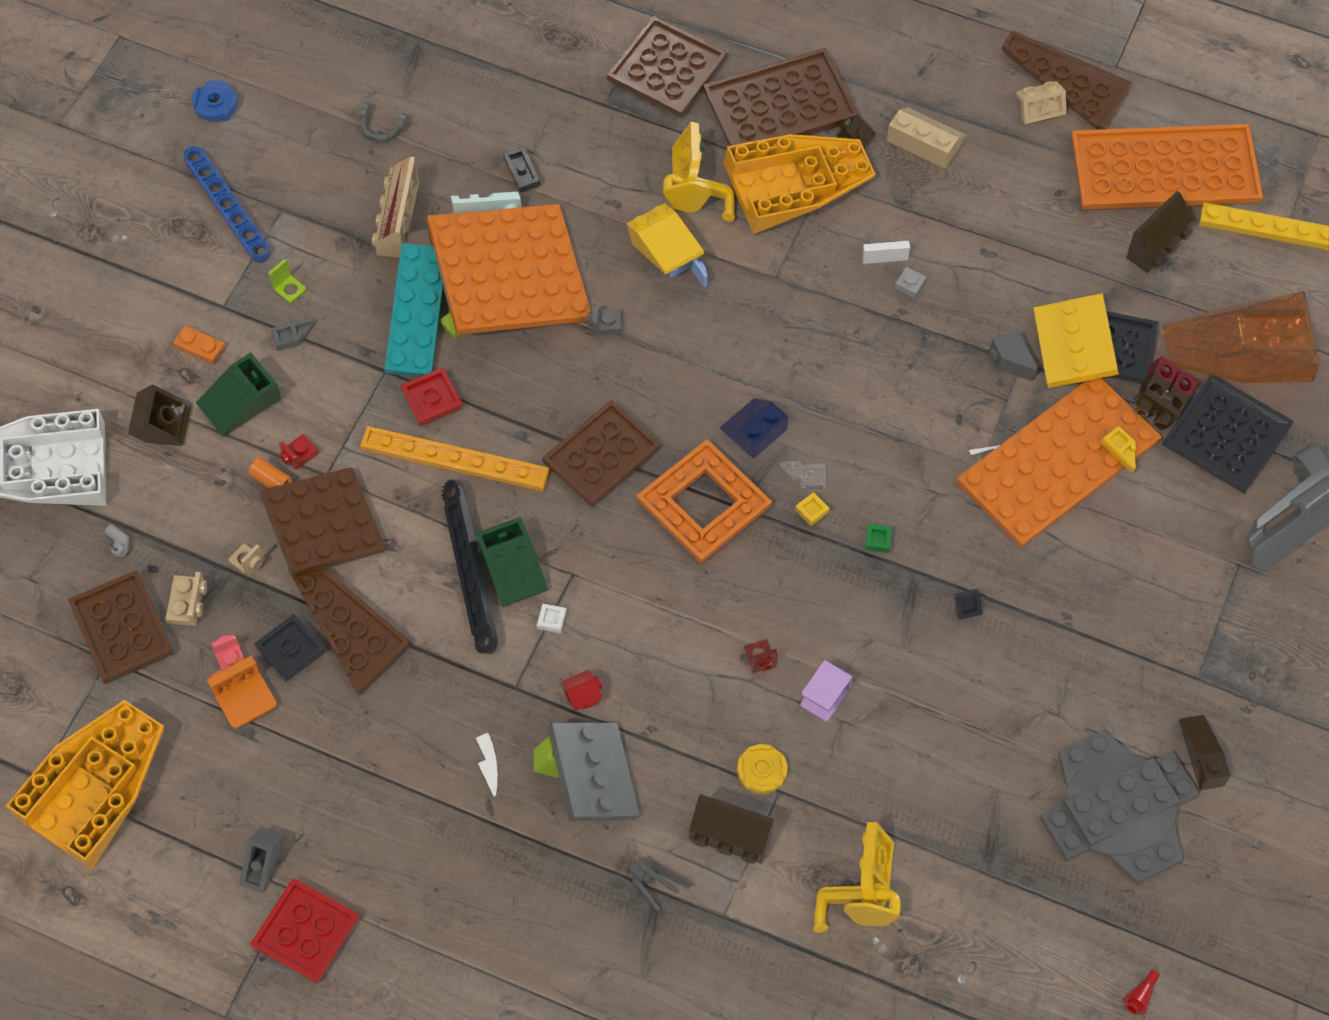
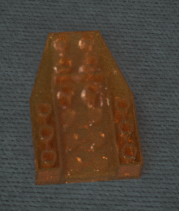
(1248, 341)

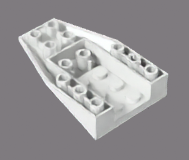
(54, 459)

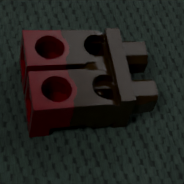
(1164, 392)

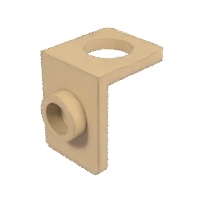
(250, 562)

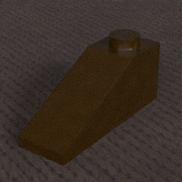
(1205, 753)

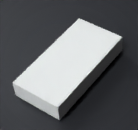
(885, 252)

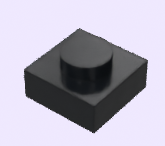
(968, 604)

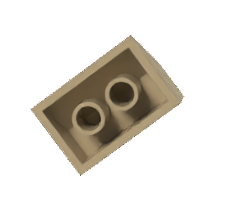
(924, 137)

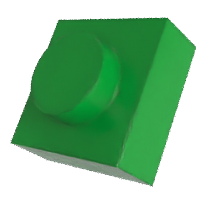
(878, 538)

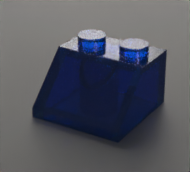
(756, 426)

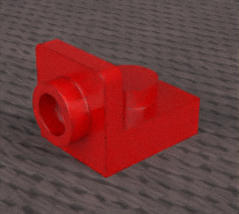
(298, 451)

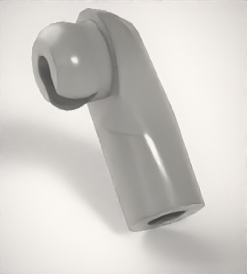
(121, 540)

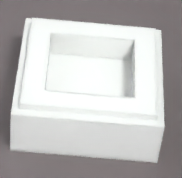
(551, 618)

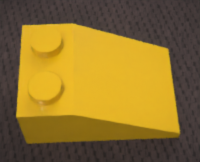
(664, 238)

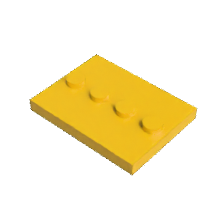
(1075, 341)

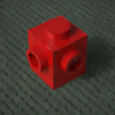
(582, 690)

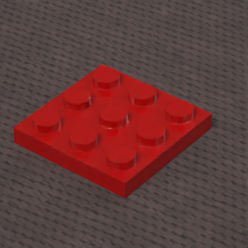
(305, 931)

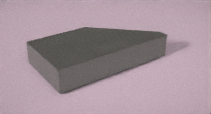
(292, 334)

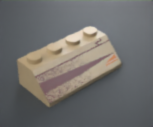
(397, 208)

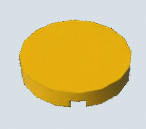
(762, 769)

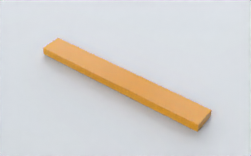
(455, 458)

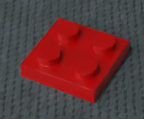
(431, 396)

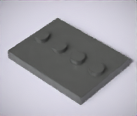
(593, 771)

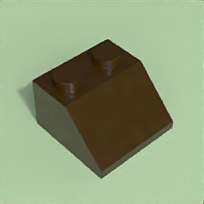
(159, 417)

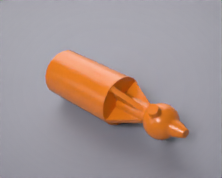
(267, 473)

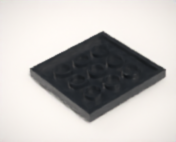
(1227, 433)

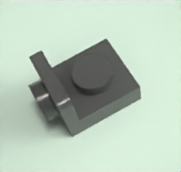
(604, 321)

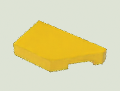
(1121, 446)

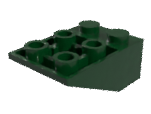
(239, 394)
(511, 561)

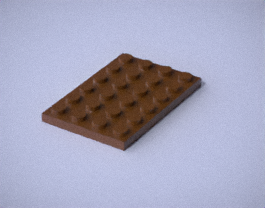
(781, 99)

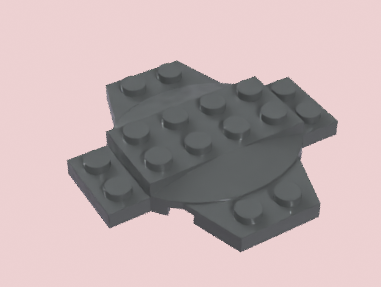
(1120, 806)

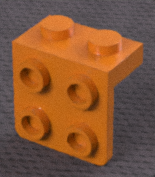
(241, 692)

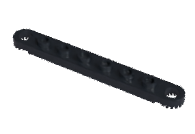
(469, 567)

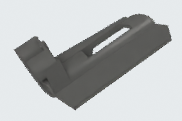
(1312, 514)

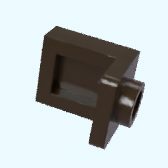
(856, 129)

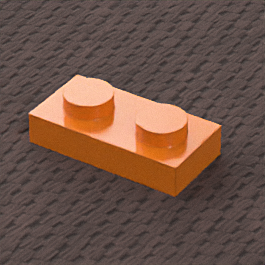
(199, 345)

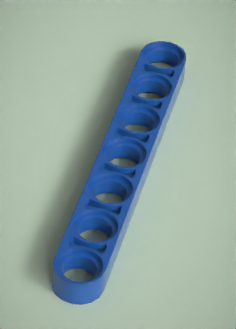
(228, 213)

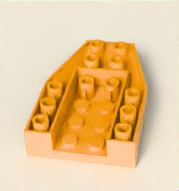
(793, 175)
(89, 783)

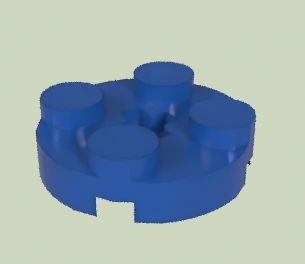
(215, 111)

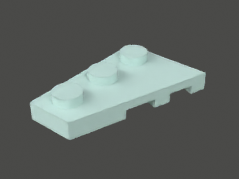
(493, 202)

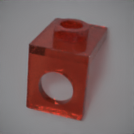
(761, 661)

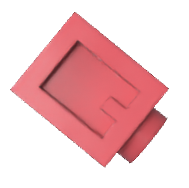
(227, 651)

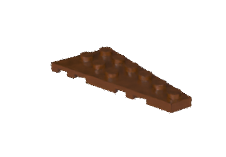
(1089, 89)
(355, 632)

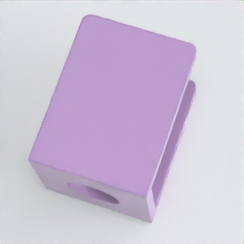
(826, 691)

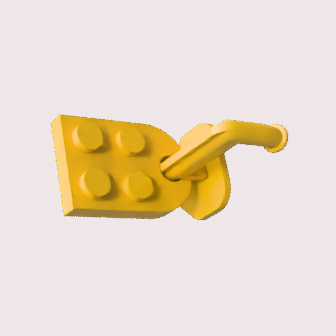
(683, 187)
(865, 902)

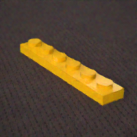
(1264, 226)

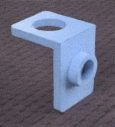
(697, 268)

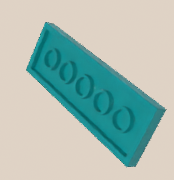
(414, 312)

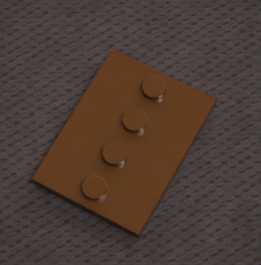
(601, 453)
(120, 626)

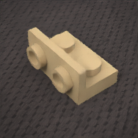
(1042, 102)
(185, 600)

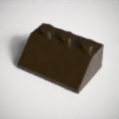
(1161, 233)
(730, 829)

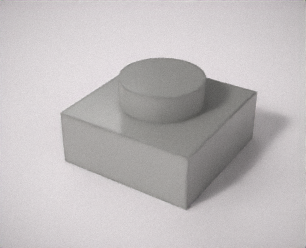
(910, 282)

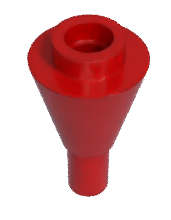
(1138, 999)

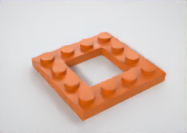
(699, 542)

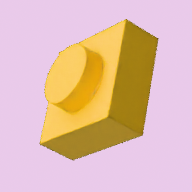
(812, 509)

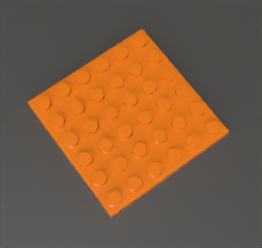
(508, 269)

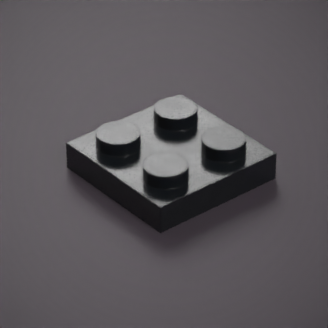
(289, 647)

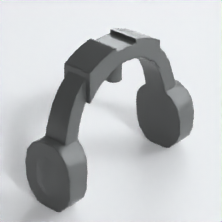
(400, 125)

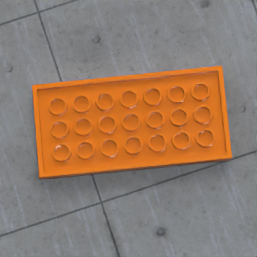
(1153, 163)
(1055, 461)

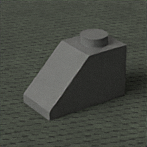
(1013, 356)
(261, 859)

